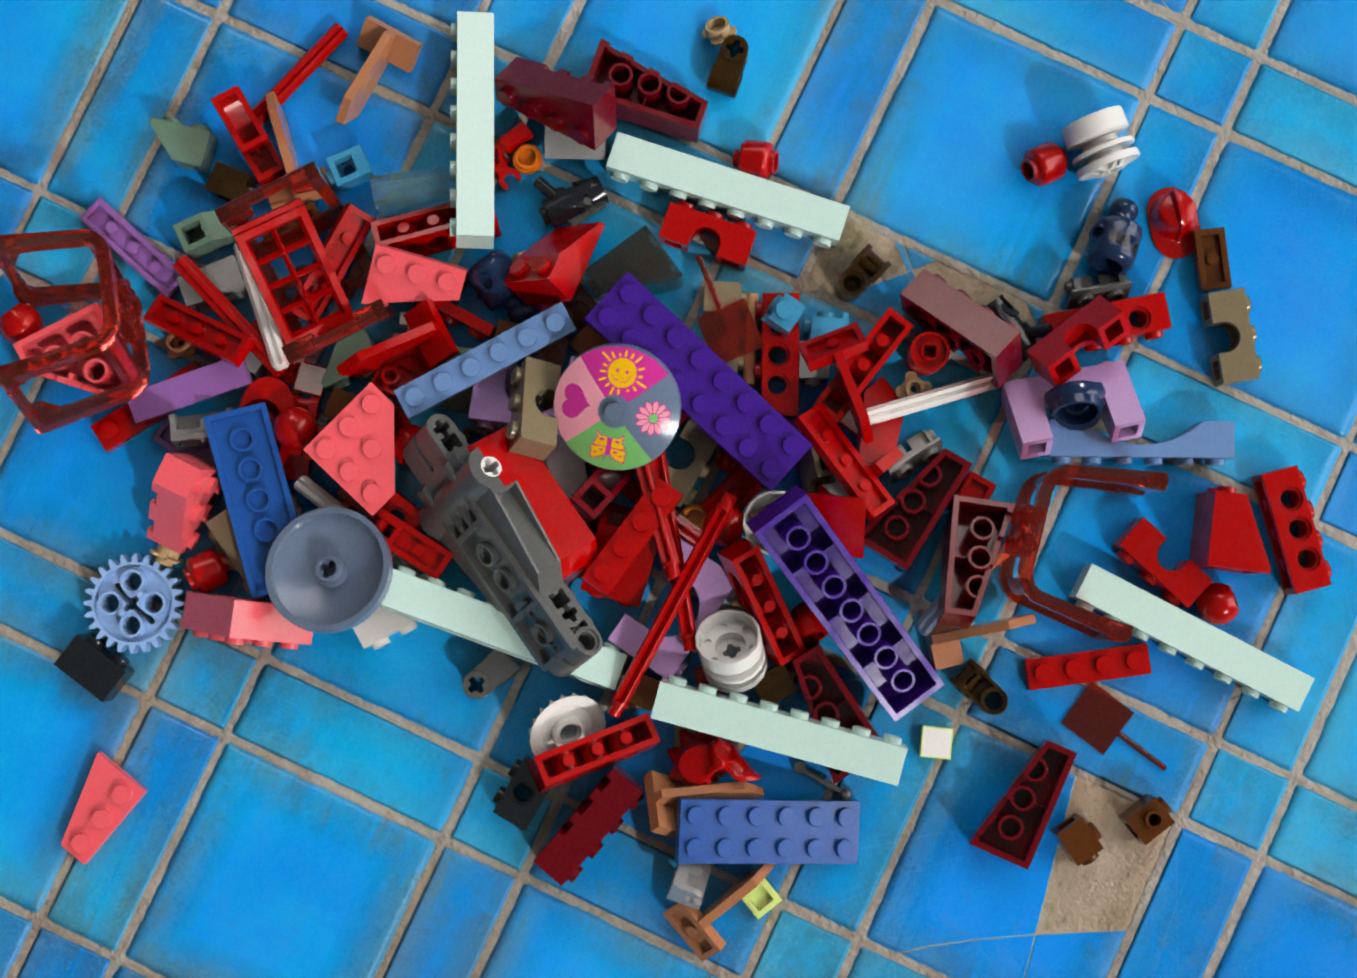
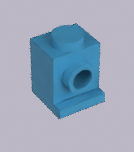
(351, 158)
(783, 314)
(823, 323)

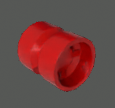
(927, 353)

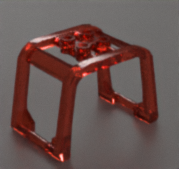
(304, 180)
(120, 315)
(1026, 533)

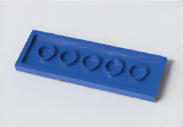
(251, 485)
(767, 831)

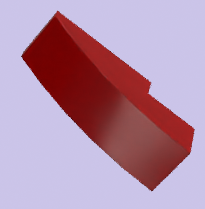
(248, 135)

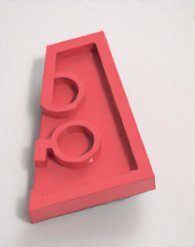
(410, 277)
(101, 808)

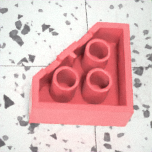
(89, 374)
(359, 449)
(184, 500)
(240, 621)

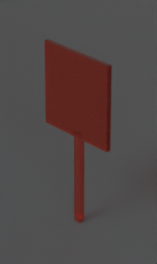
(730, 328)
(1099, 720)

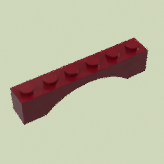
(601, 489)

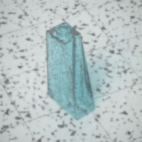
(411, 190)

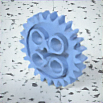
(116, 624)

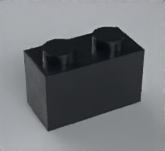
(95, 666)

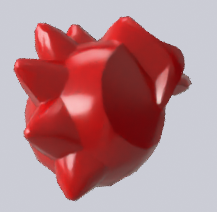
(705, 757)

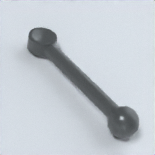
(800, 767)

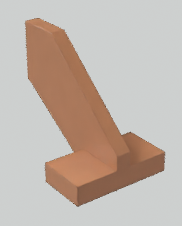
(385, 47)
(287, 152)
(944, 642)
(663, 797)
(696, 925)

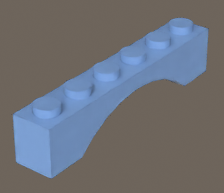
(485, 360)
(1202, 441)

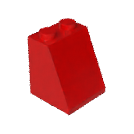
(1227, 533)
(633, 585)

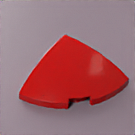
(845, 518)

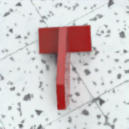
(425, 333)
(834, 349)
(883, 450)

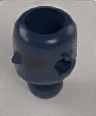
(1115, 239)
(488, 281)

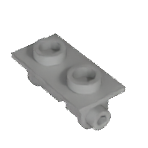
(924, 449)

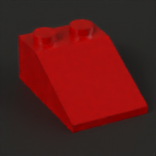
(554, 264)

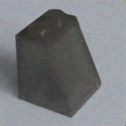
(642, 258)

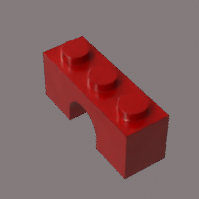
(685, 223)
(1094, 324)
(1139, 547)

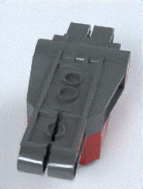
(509, 536)

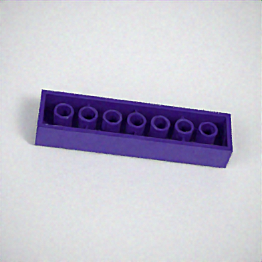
(709, 389)
(845, 602)

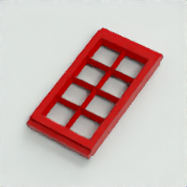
(269, 223)

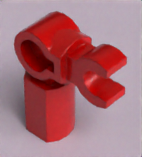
(508, 143)

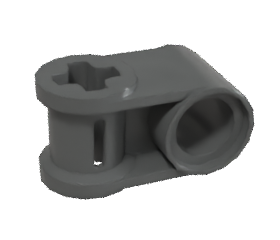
(495, 670)

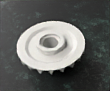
(565, 722)

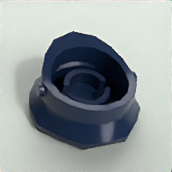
(1076, 404)

